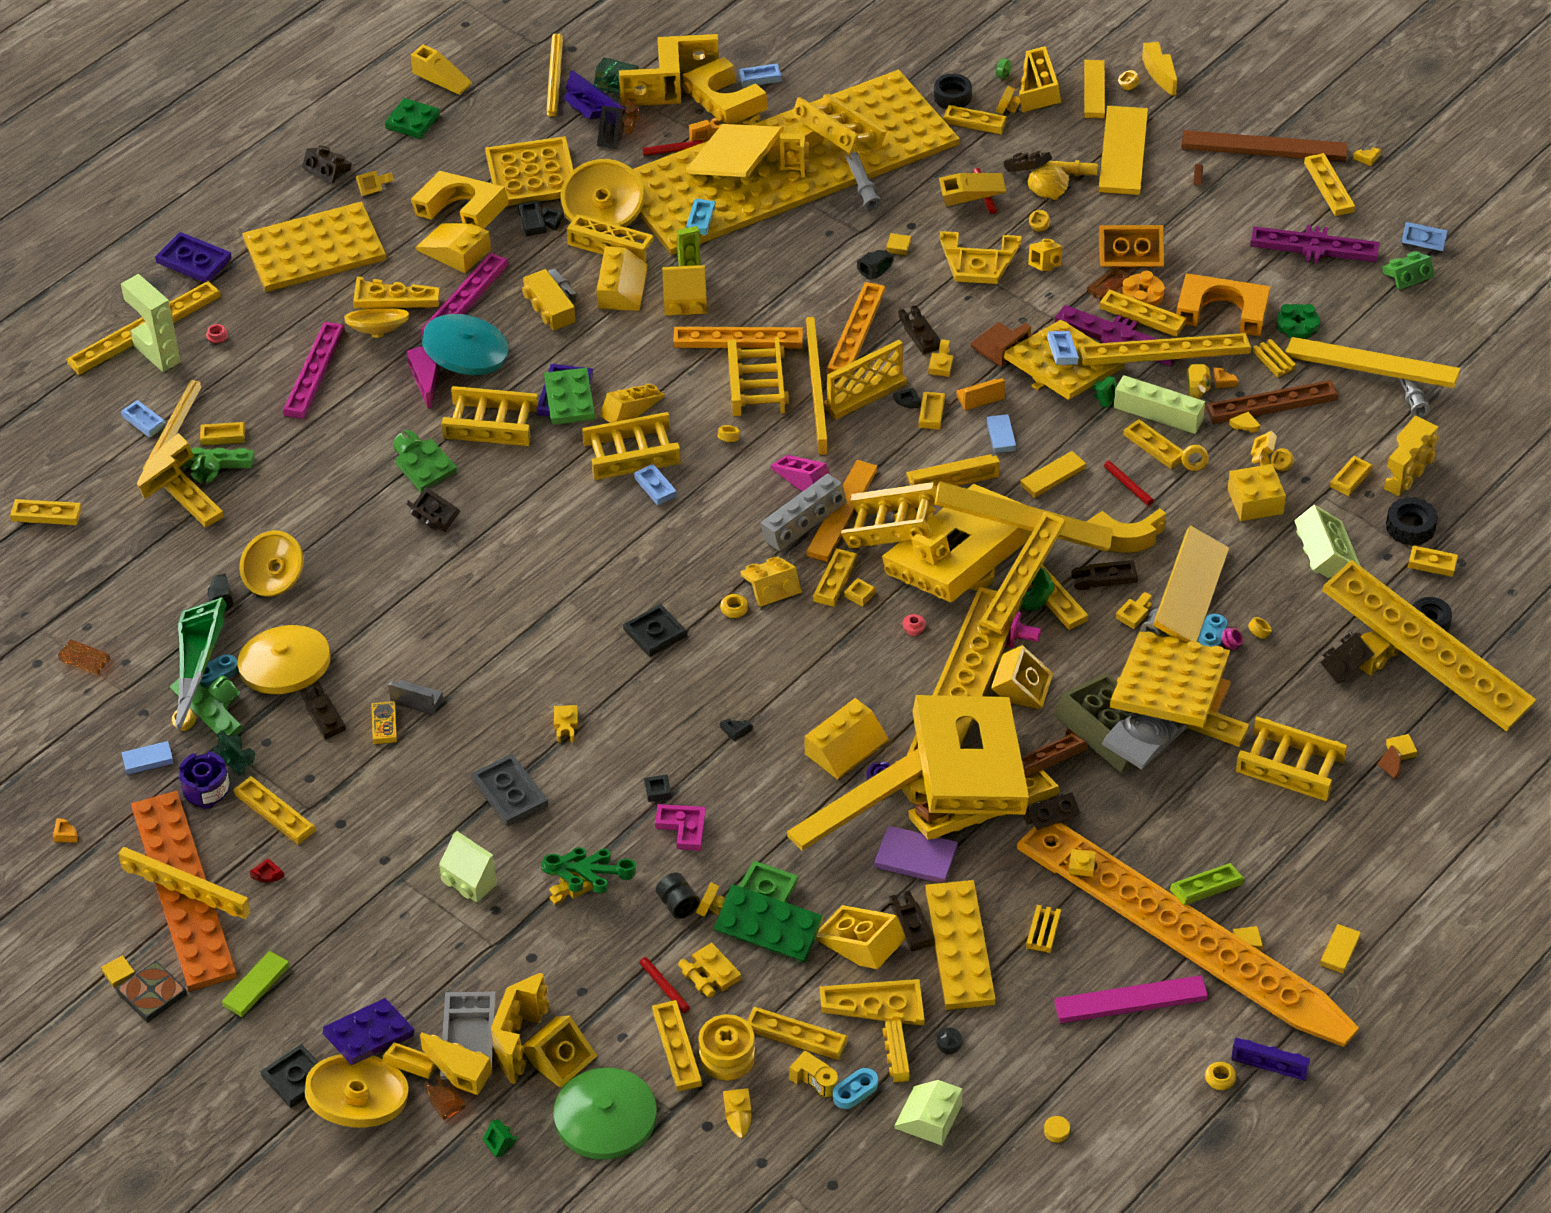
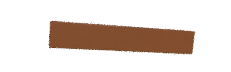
(1272, 401)

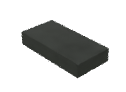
(532, 218)

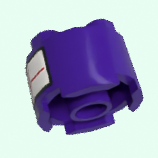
(204, 779)

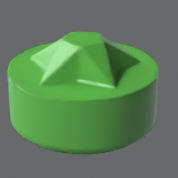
(1003, 68)

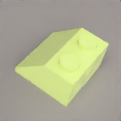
(468, 868)
(930, 1111)

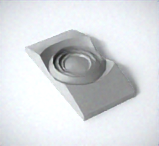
(1142, 737)
(469, 1021)

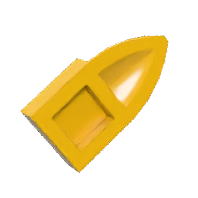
(738, 1110)

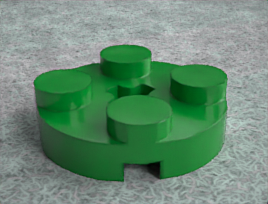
(1290, 314)
(1040, 593)

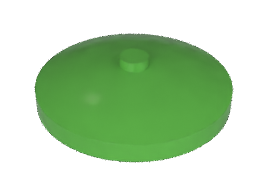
(605, 1113)

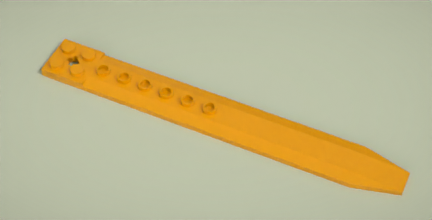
(1193, 935)

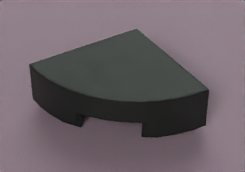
(552, 217)
(907, 398)
(736, 729)

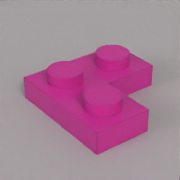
(685, 819)

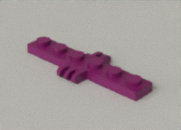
(1314, 244)
(1104, 330)

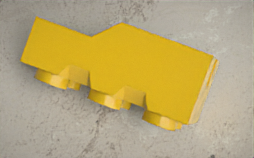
(1413, 454)

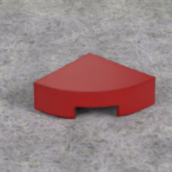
(267, 872)

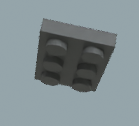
(509, 789)

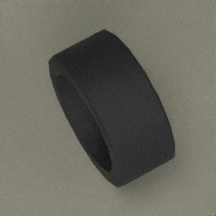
(952, 81)

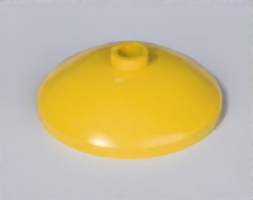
(376, 320)
(263, 557)

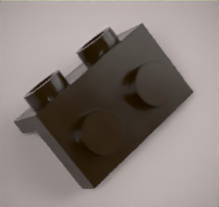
(325, 163)
(434, 510)
(1347, 657)
(1053, 811)

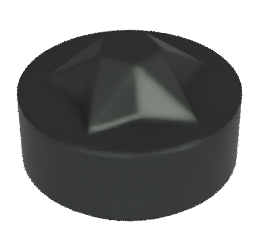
(949, 1040)

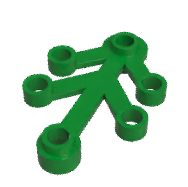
(586, 867)

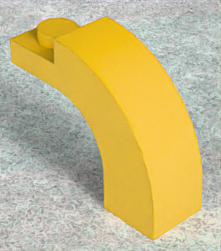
(1132, 536)

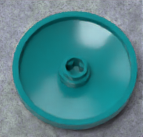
(465, 344)

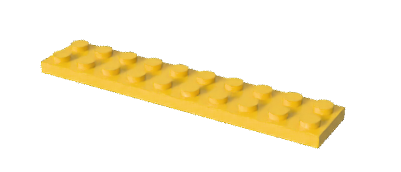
(1429, 645)
(972, 659)

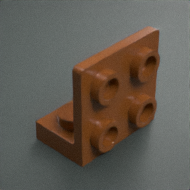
(999, 339)

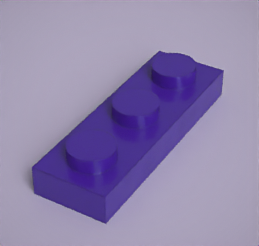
(1270, 1058)

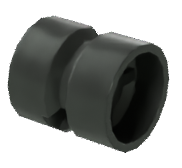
(677, 895)

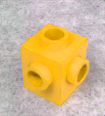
(1045, 255)

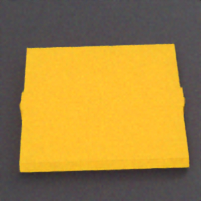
(734, 150)

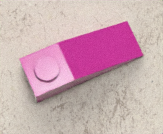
(424, 372)
(800, 471)

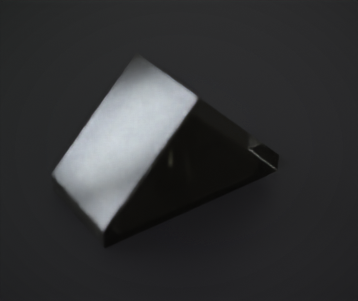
(610, 127)

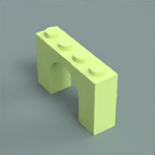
(157, 335)

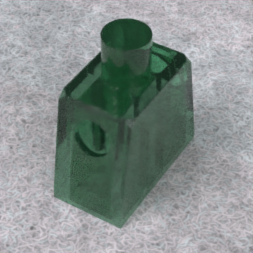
(608, 74)

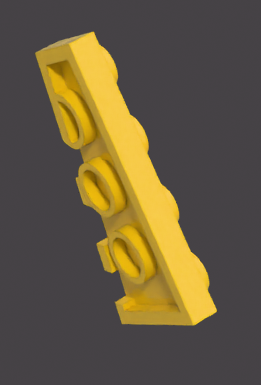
(397, 295)
(875, 1001)

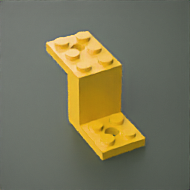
(663, 83)

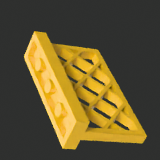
(869, 388)

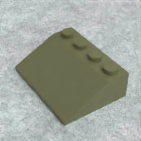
(1089, 716)

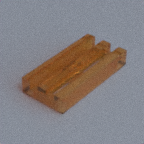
(1111, 284)
(82, 659)

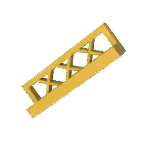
(595, 241)
(957, 472)

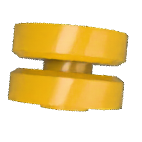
(727, 1047)

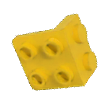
(772, 580)

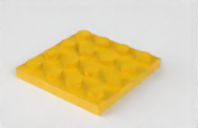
(530, 169)
(1037, 360)

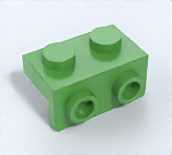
(1410, 270)

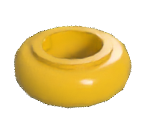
(1194, 449)
(734, 612)
(1220, 1084)

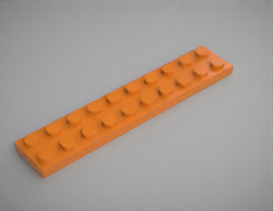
(191, 922)

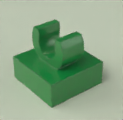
(1105, 391)
(498, 1138)

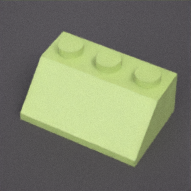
(1325, 541)

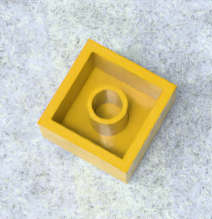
(1256, 492)

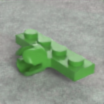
(208, 462)
(212, 705)

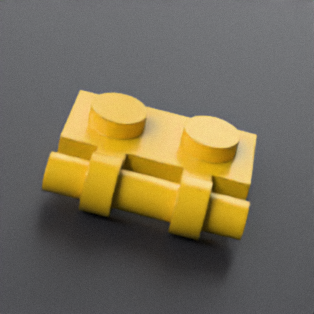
(715, 966)

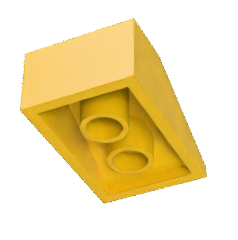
(457, 245)
(862, 935)

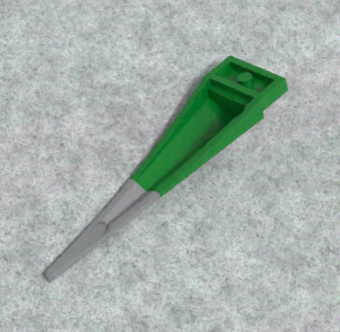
(197, 637)

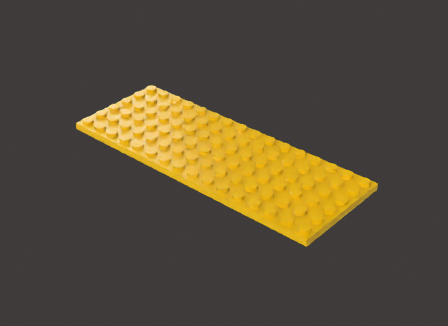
(888, 101)

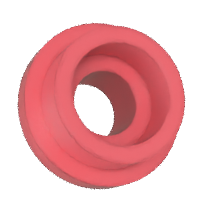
(216, 333)
(914, 624)

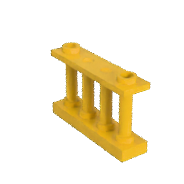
(839, 123)
(738, 385)
(490, 431)
(631, 461)
(888, 500)
(1284, 775)

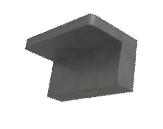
(415, 696)

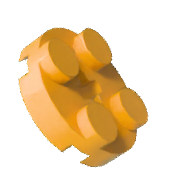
(1144, 281)

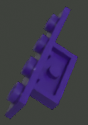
(587, 97)

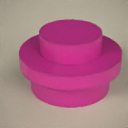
(1232, 638)

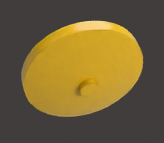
(603, 192)
(284, 659)
(356, 1093)

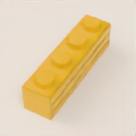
(897, 1052)

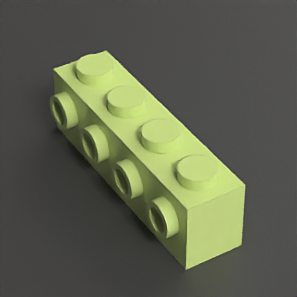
(1159, 404)

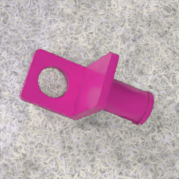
(1022, 631)

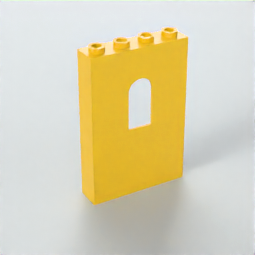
(967, 563)
(970, 779)

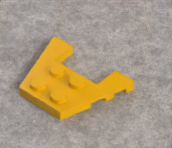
(977, 264)

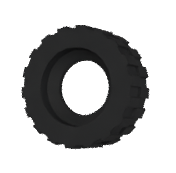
(1410, 534)

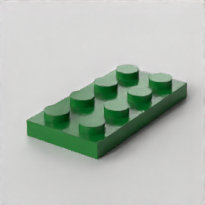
(768, 923)

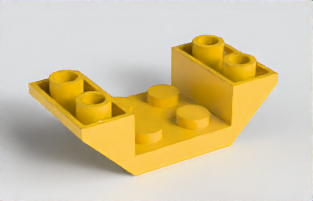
(520, 1002)

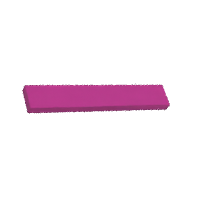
(472, 287)
(313, 370)
(1130, 999)

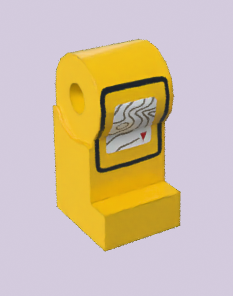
(814, 1073)

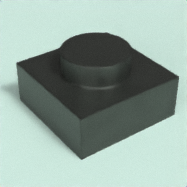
(657, 788)

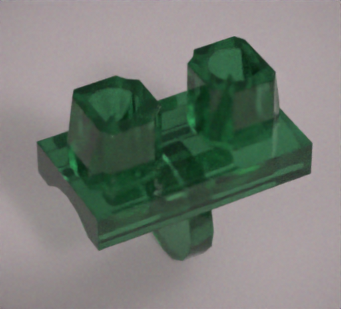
(230, 751)

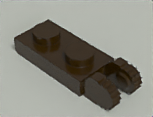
(1026, 162)
(920, 330)
(1104, 574)
(323, 712)
(912, 922)

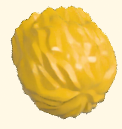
(1048, 181)

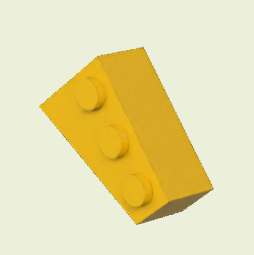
(1038, 81)

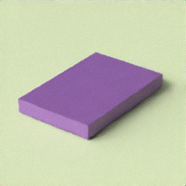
(916, 856)

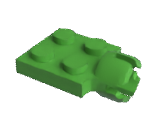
(422, 460)

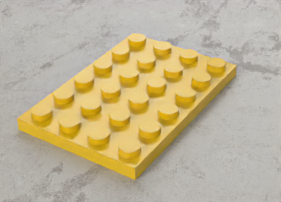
(314, 246)
(1170, 679)

